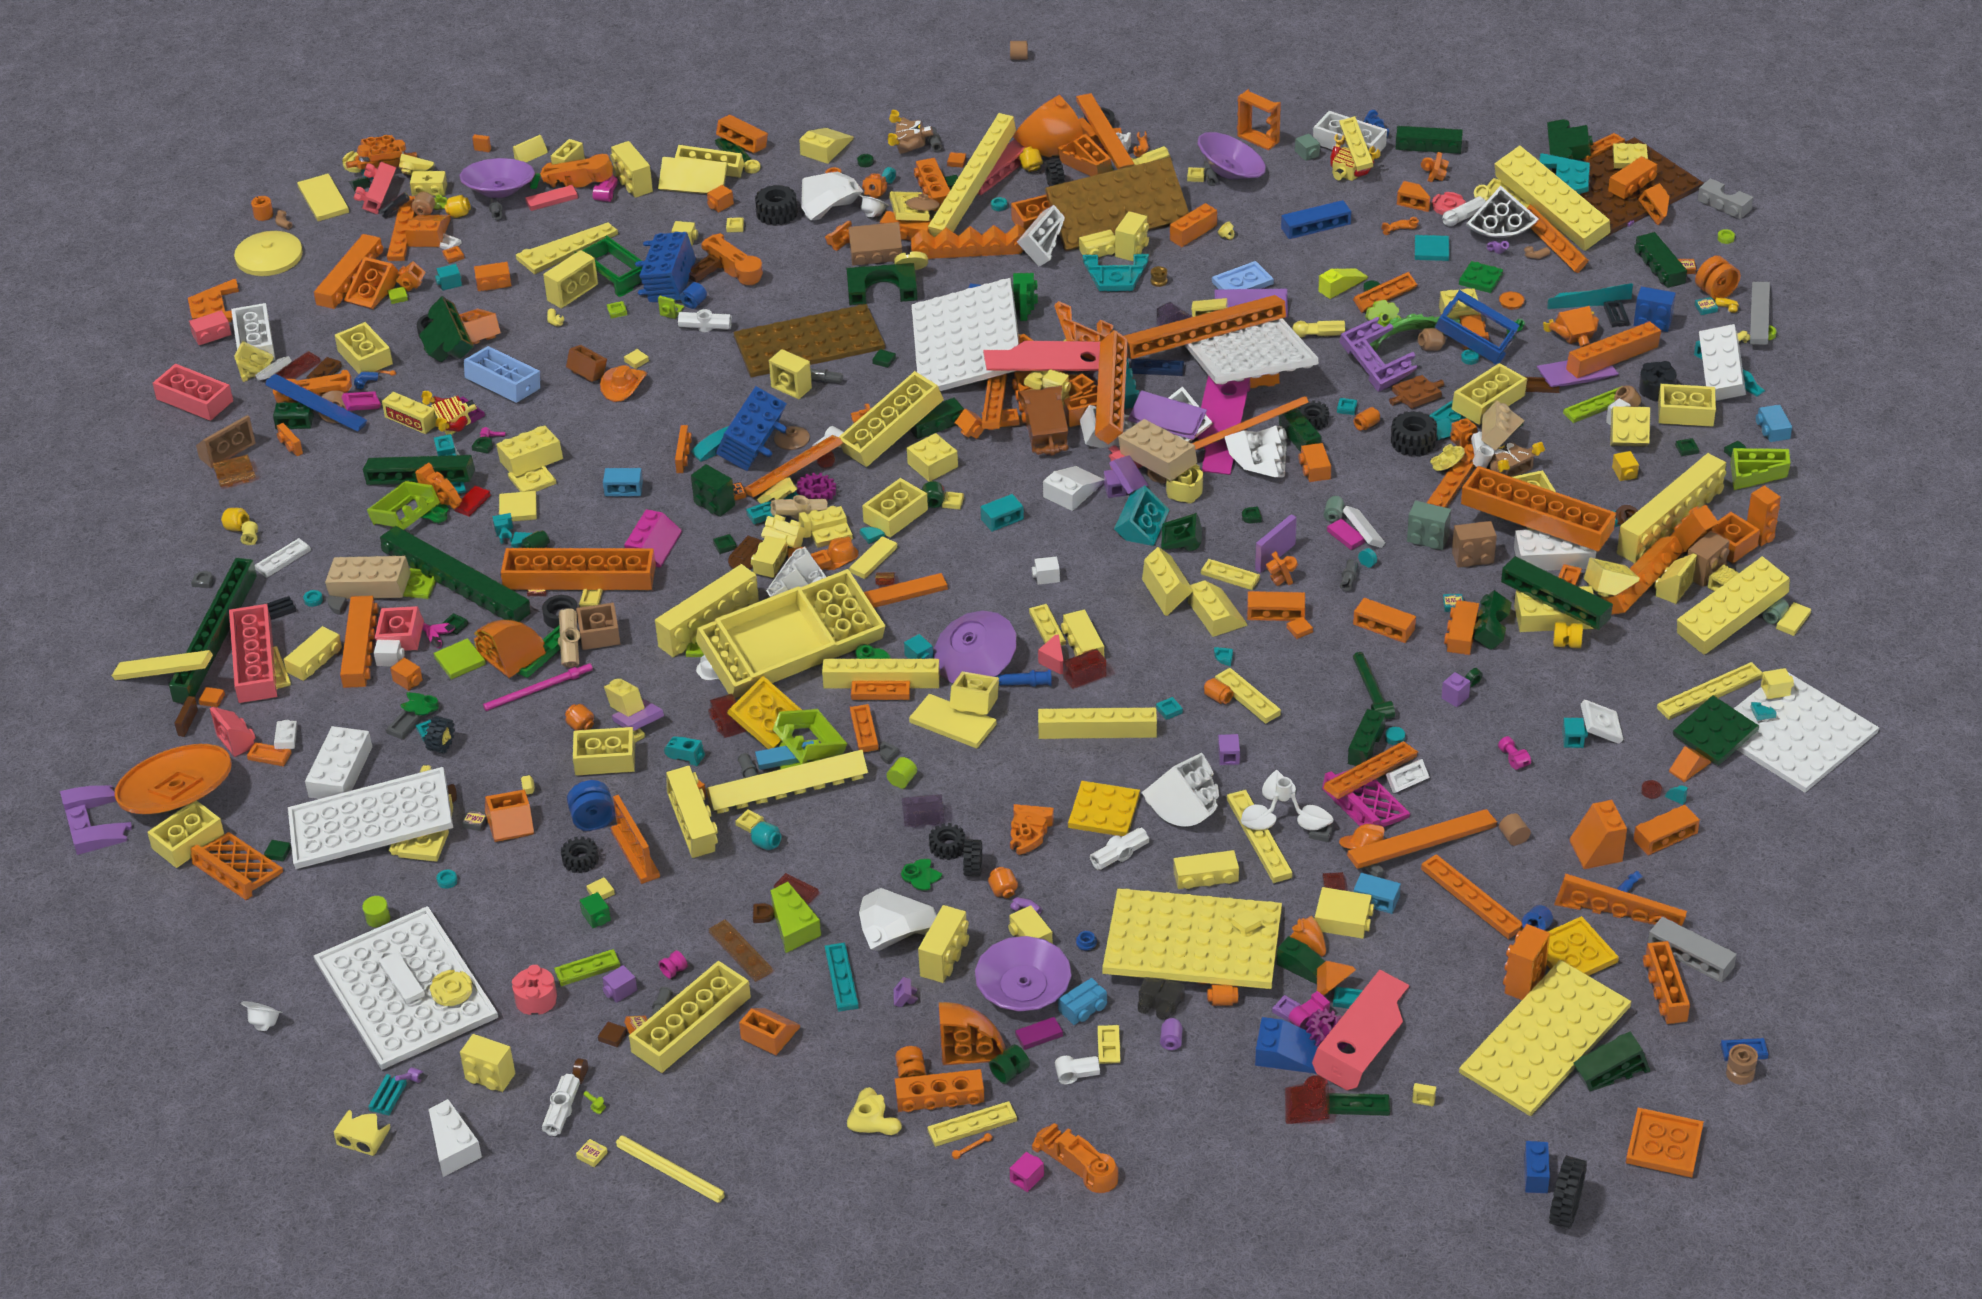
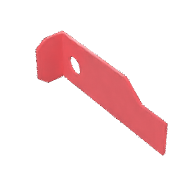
(1044, 356)
(1366, 1027)

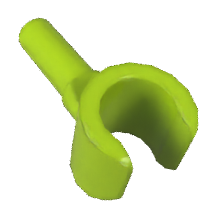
(597, 1103)

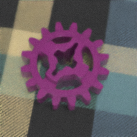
(816, 487)
(1321, 1024)

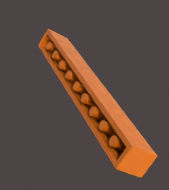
(1205, 326)

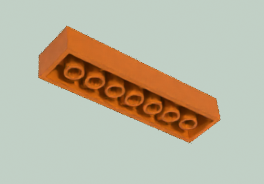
(1538, 508)
(578, 568)

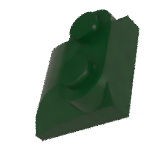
(1181, 533)

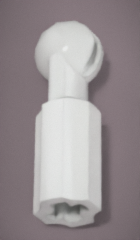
(1462, 212)

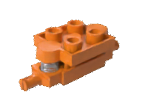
(378, 150)

